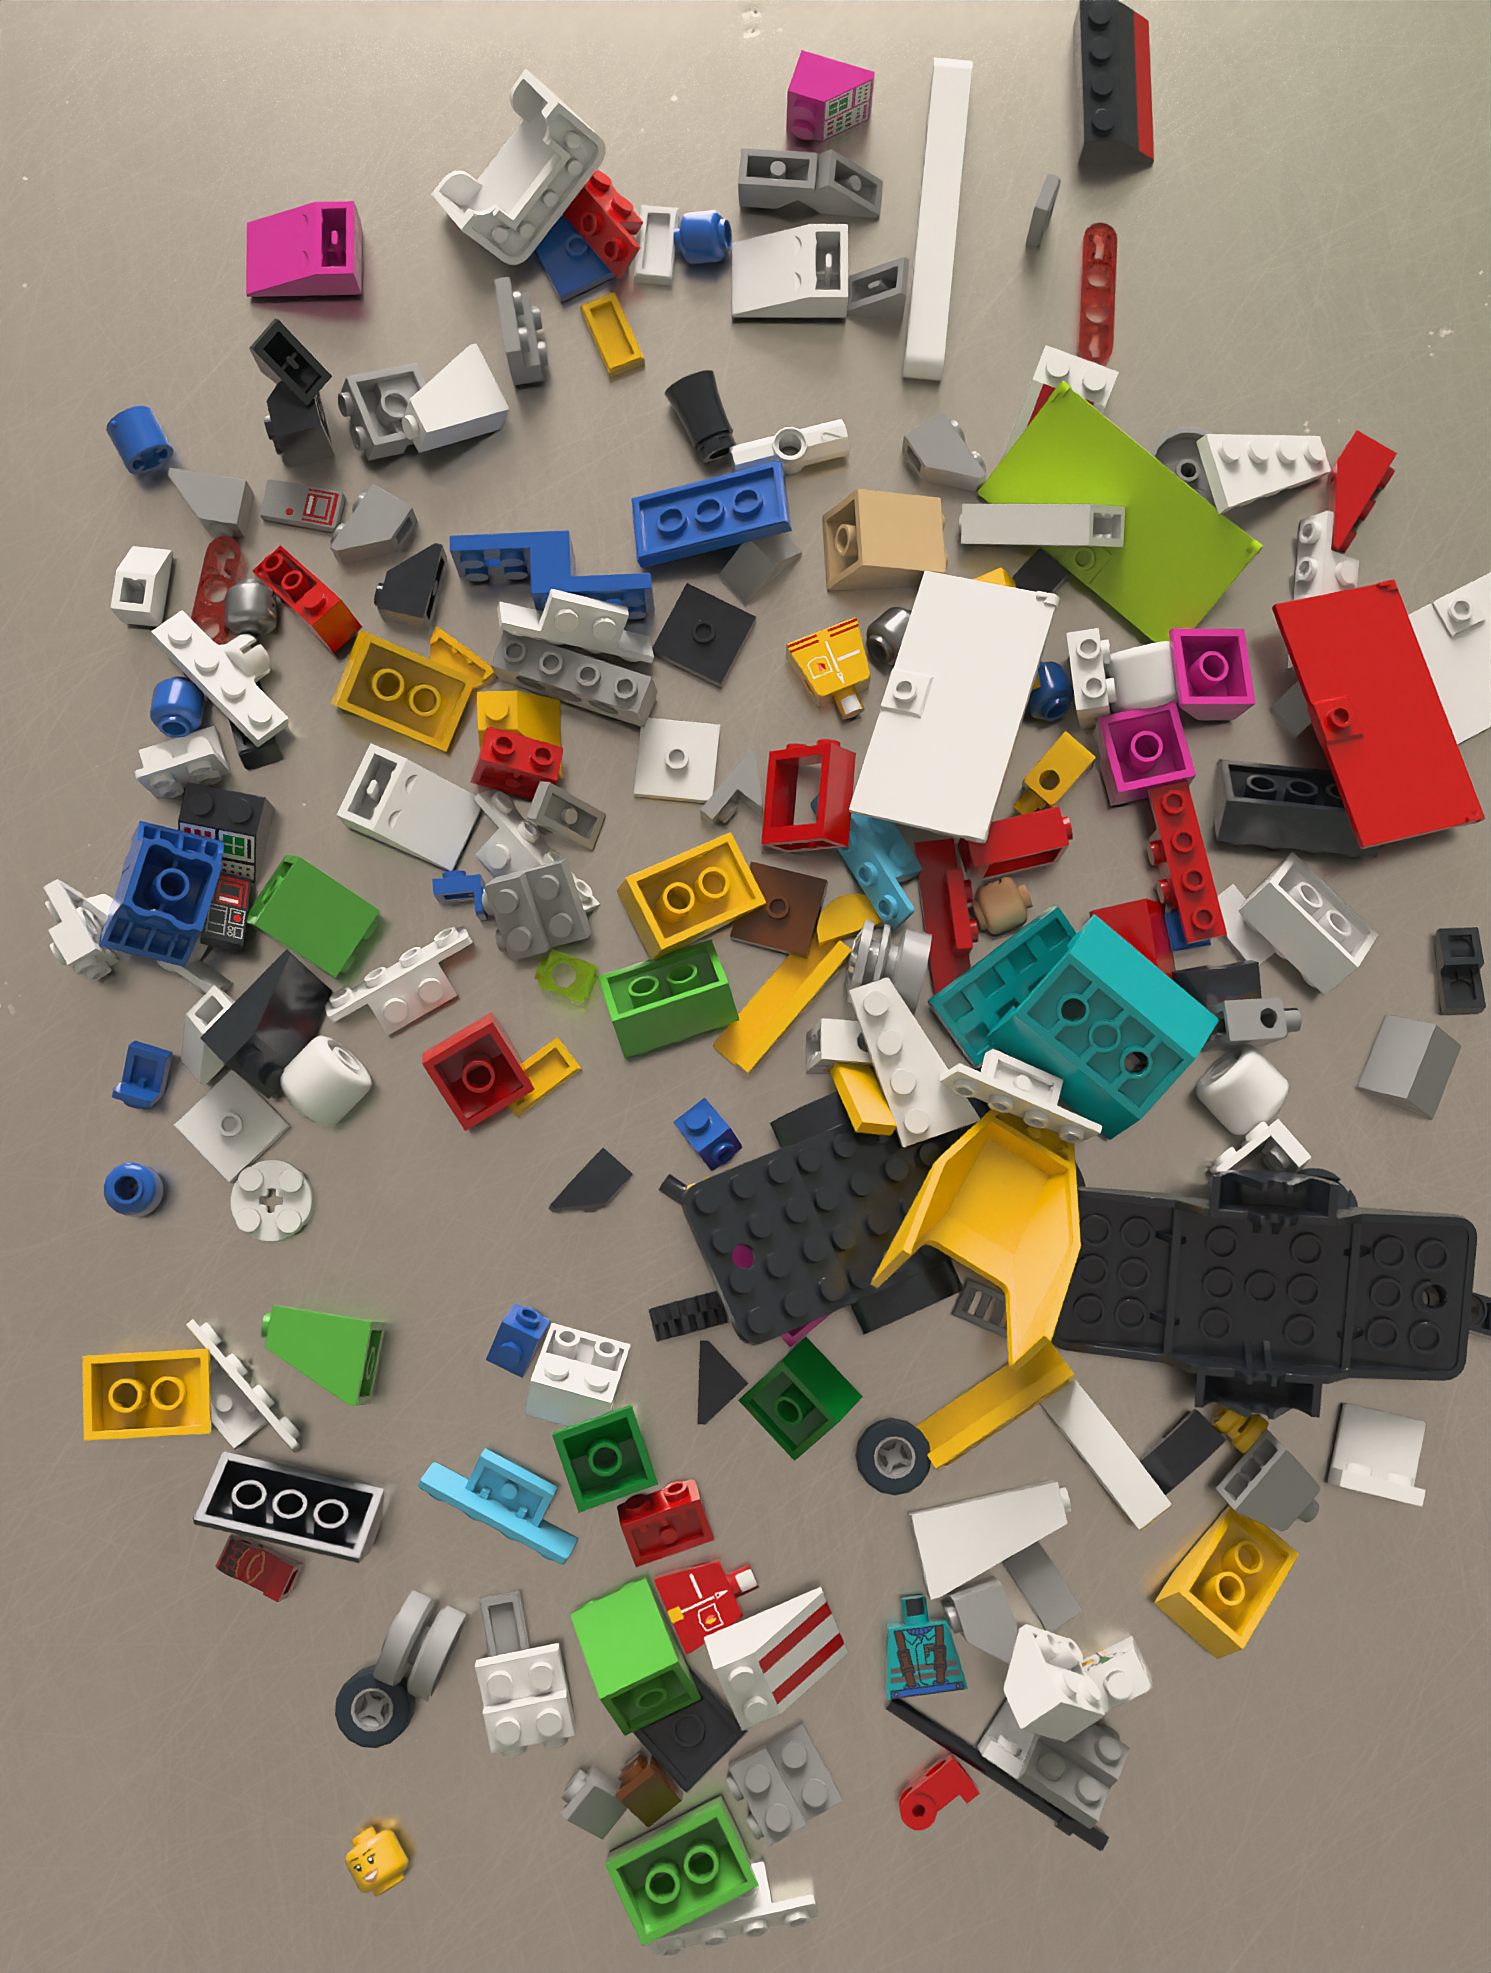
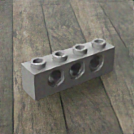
(574, 678)

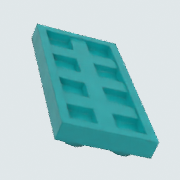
(1001, 979)

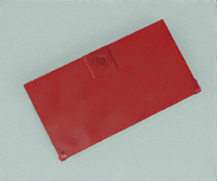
(1377, 714)

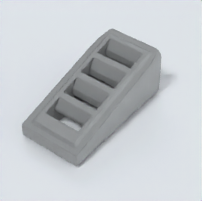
(966, 1298)

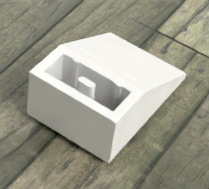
(792, 273)
(409, 808)

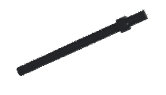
(975, 1759)

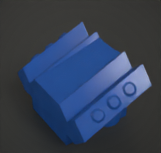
(163, 894)

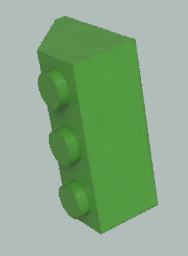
(668, 998)
(681, 1870)

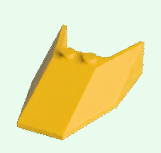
(1008, 1212)

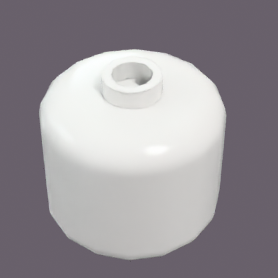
(1142, 677)
(325, 1081)
(1243, 1090)

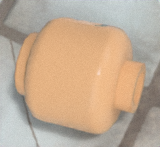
(1001, 905)

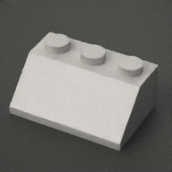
(1308, 924)

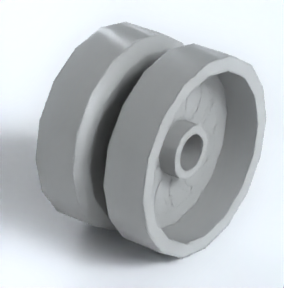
(1181, 455)
(417, 1644)

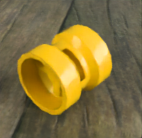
(1240, 1429)

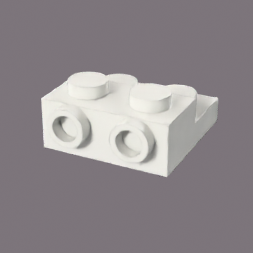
(1090, 685)
(78, 934)
(525, 1700)

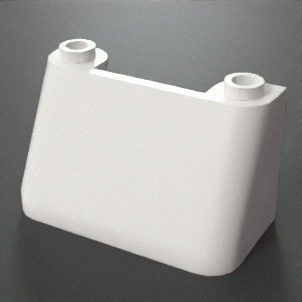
(529, 177)

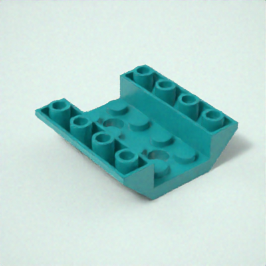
(1126, 1011)

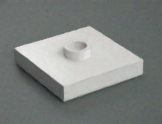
(677, 760)
(232, 1125)

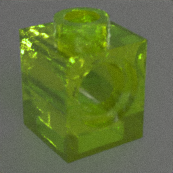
(580, 990)

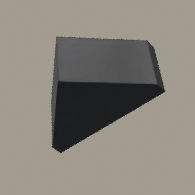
(289, 363)
(717, 1382)

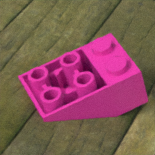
(305, 251)

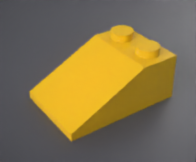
(403, 690)
(690, 895)
(146, 1394)
(1227, 1582)

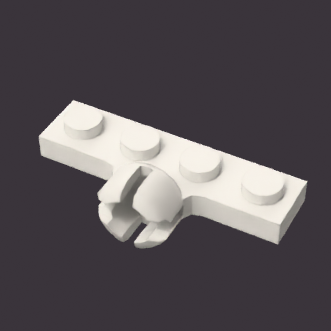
(224, 674)

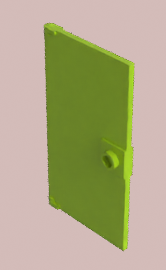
(1175, 543)

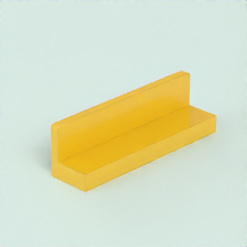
(779, 1004)
(993, 1405)

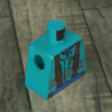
(920, 1654)

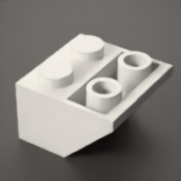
(575, 1376)
(1050, 1686)

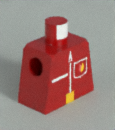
(703, 1599)

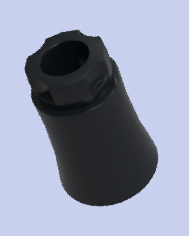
(702, 414)

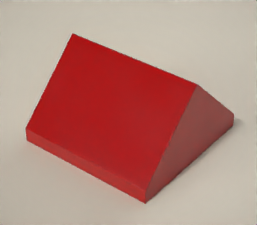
(1143, 927)

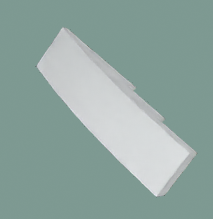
(1107, 1455)

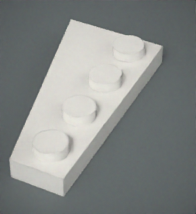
(1259, 465)
(907, 1066)

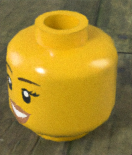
(376, 1861)

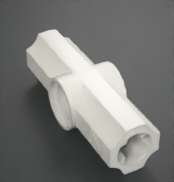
(814, 446)

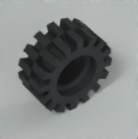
(687, 1316)

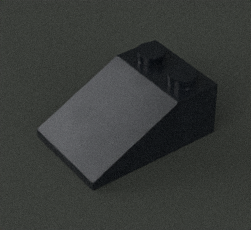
(269, 1023)

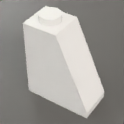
(456, 404)

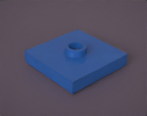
(570, 261)

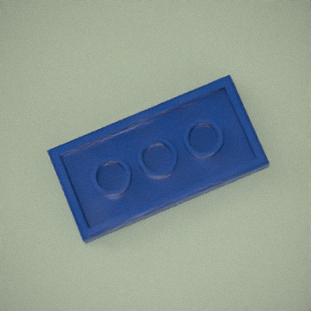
(711, 514)

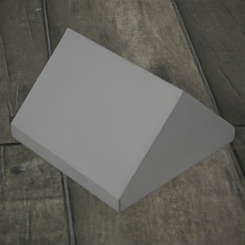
(1409, 1064)

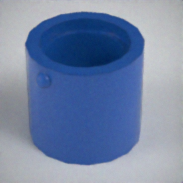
(139, 439)

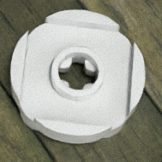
(287, 1218)

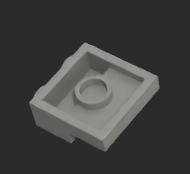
(519, 329)
(376, 407)
(536, 909)
(1075, 1772)
(783, 1784)

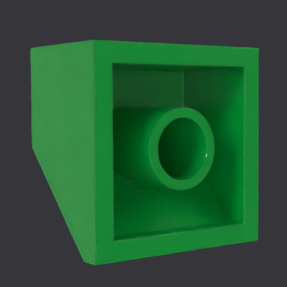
(800, 1398)
(604, 1458)

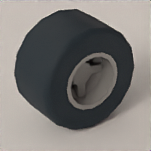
(906, 1461)
(363, 1716)

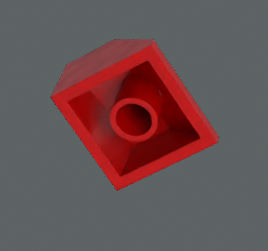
(477, 1071)

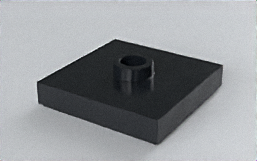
(703, 635)
(693, 1737)

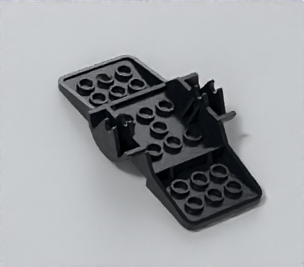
(821, 1225)
(1268, 1288)

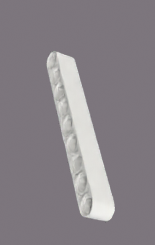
(937, 220)

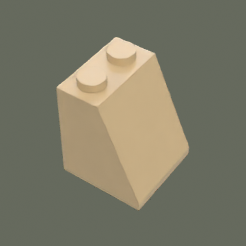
(883, 540)

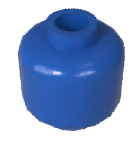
(703, 237)
(1054, 695)
(177, 706)
(120, 1189)

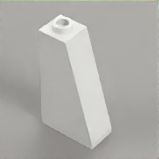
(1042, 525)
(979, 1532)

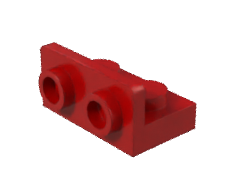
(515, 763)
(664, 1522)

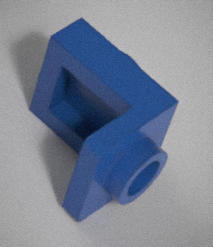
(458, 886)
(143, 1075)
(708, 1134)
(517, 1339)

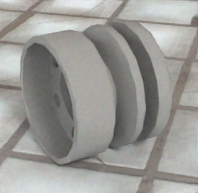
(877, 960)

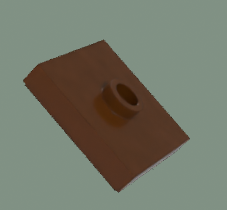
(790, 911)

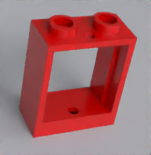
(833, 804)
(1017, 844)

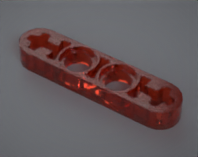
(1097, 296)
(215, 611)

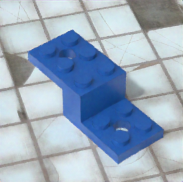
(552, 566)

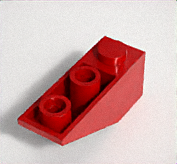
(1351, 483)
(308, 599)

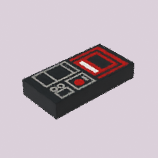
(227, 913)

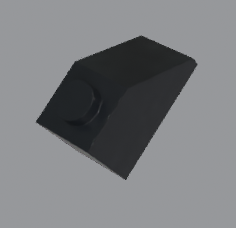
(412, 588)

